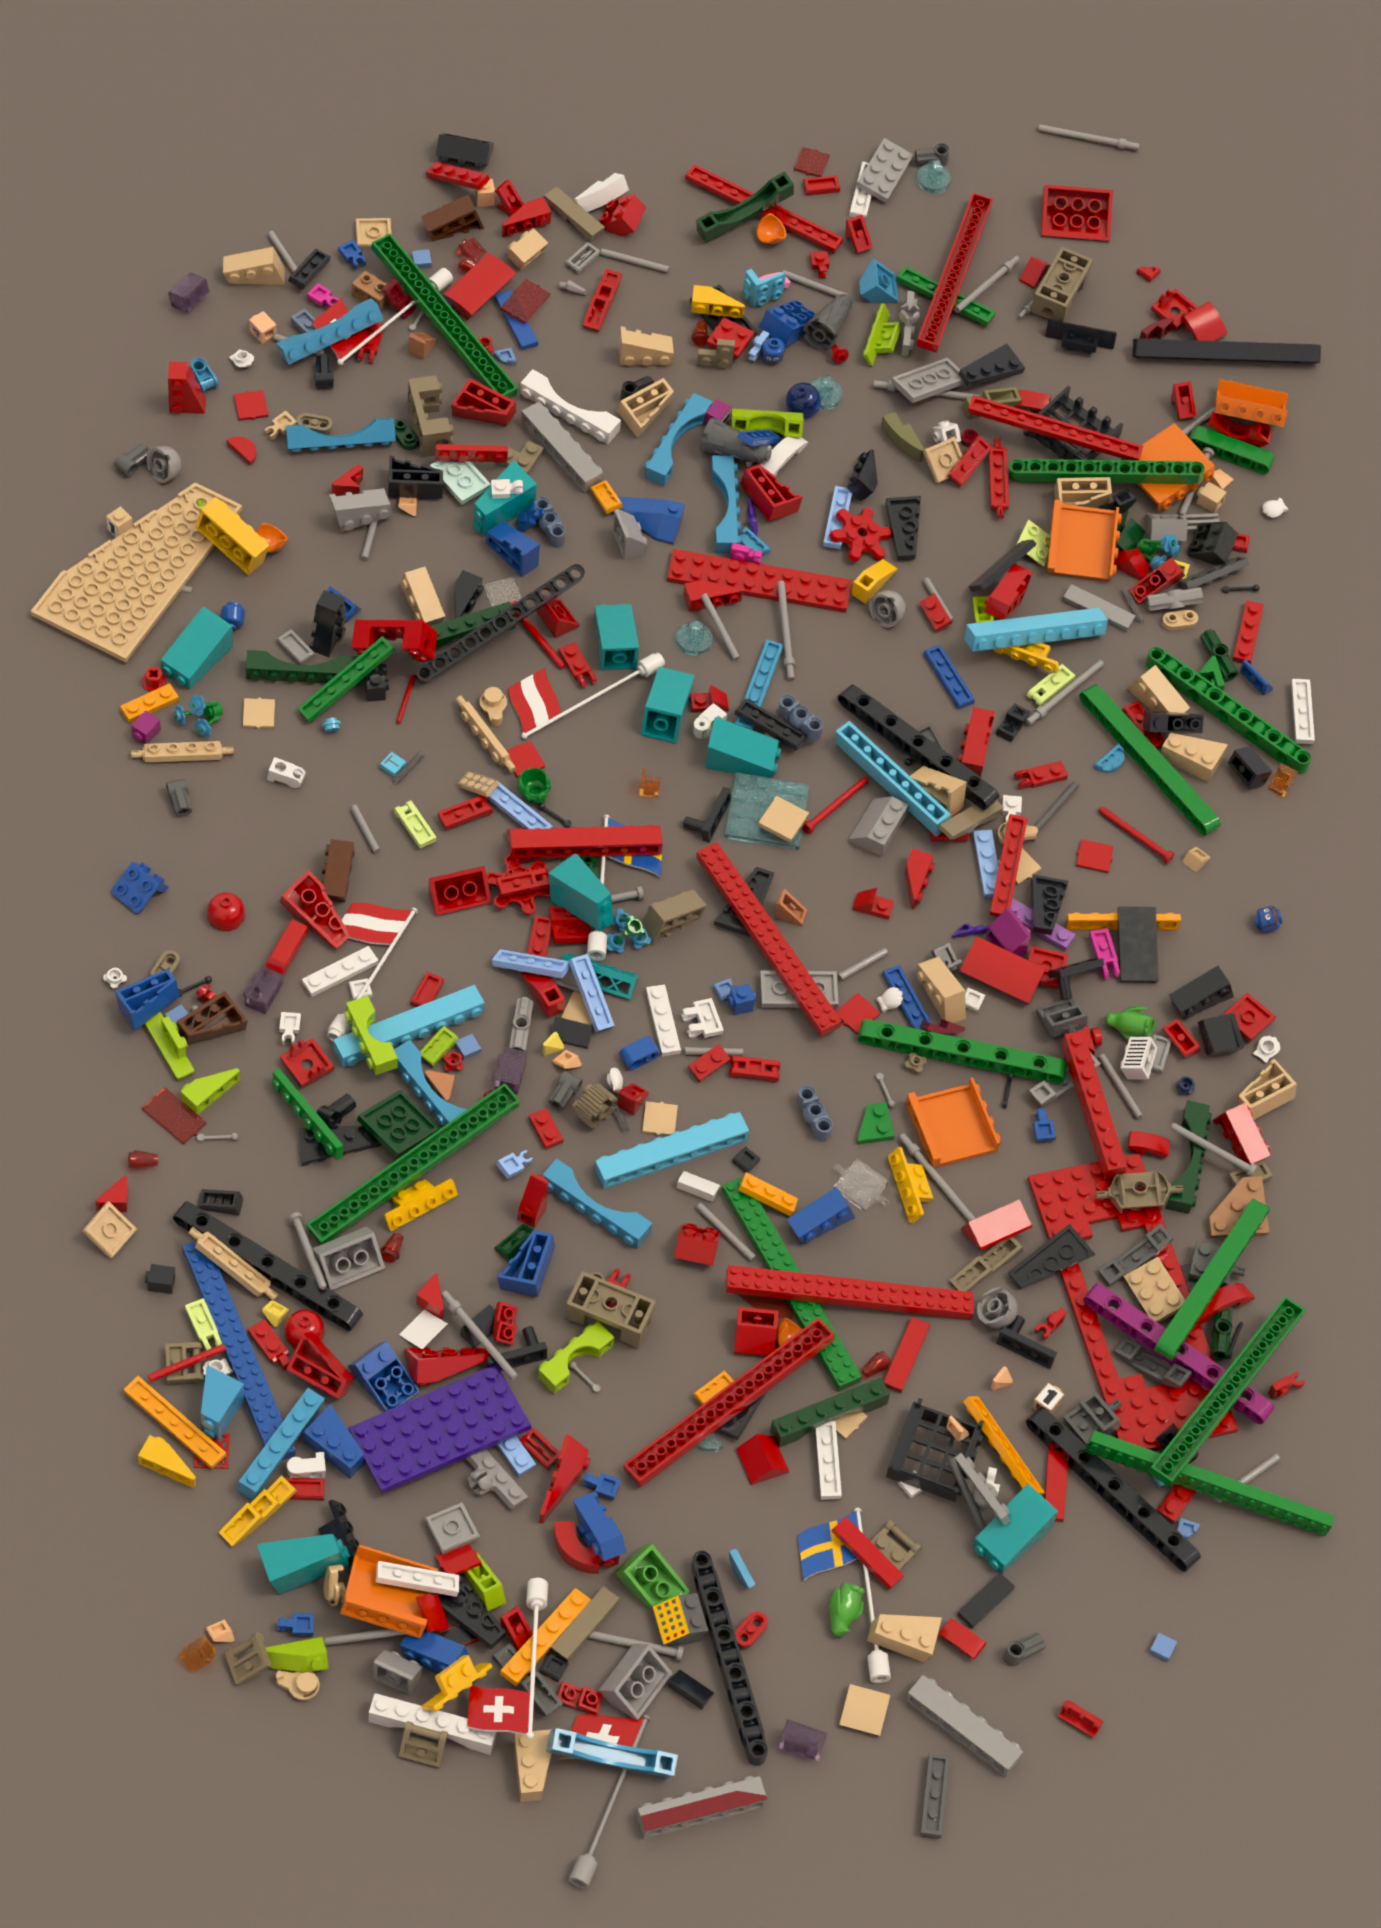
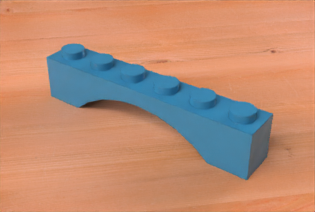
(355, 320)
(693, 415)
(378, 430)
(723, 476)
(411, 1071)
(627, 1225)
(269, 1458)
(625, 1757)

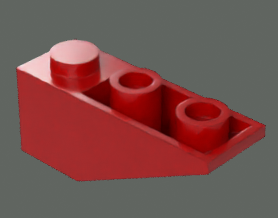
(529, 216)
(1157, 581)
(718, 594)
(916, 874)
(545, 992)
(534, 1200)

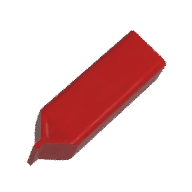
(287, 947)

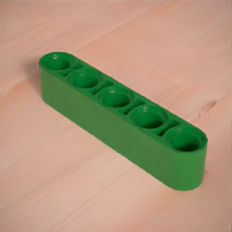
(1233, 450)

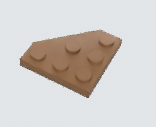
(1233, 1206)

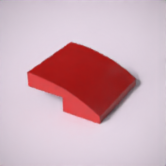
(1205, 323)
(567, 927)

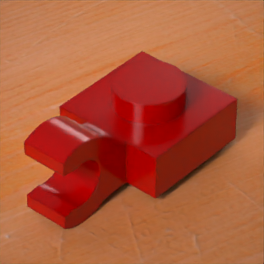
(820, 261)
(1054, 1320)
(1282, 1386)

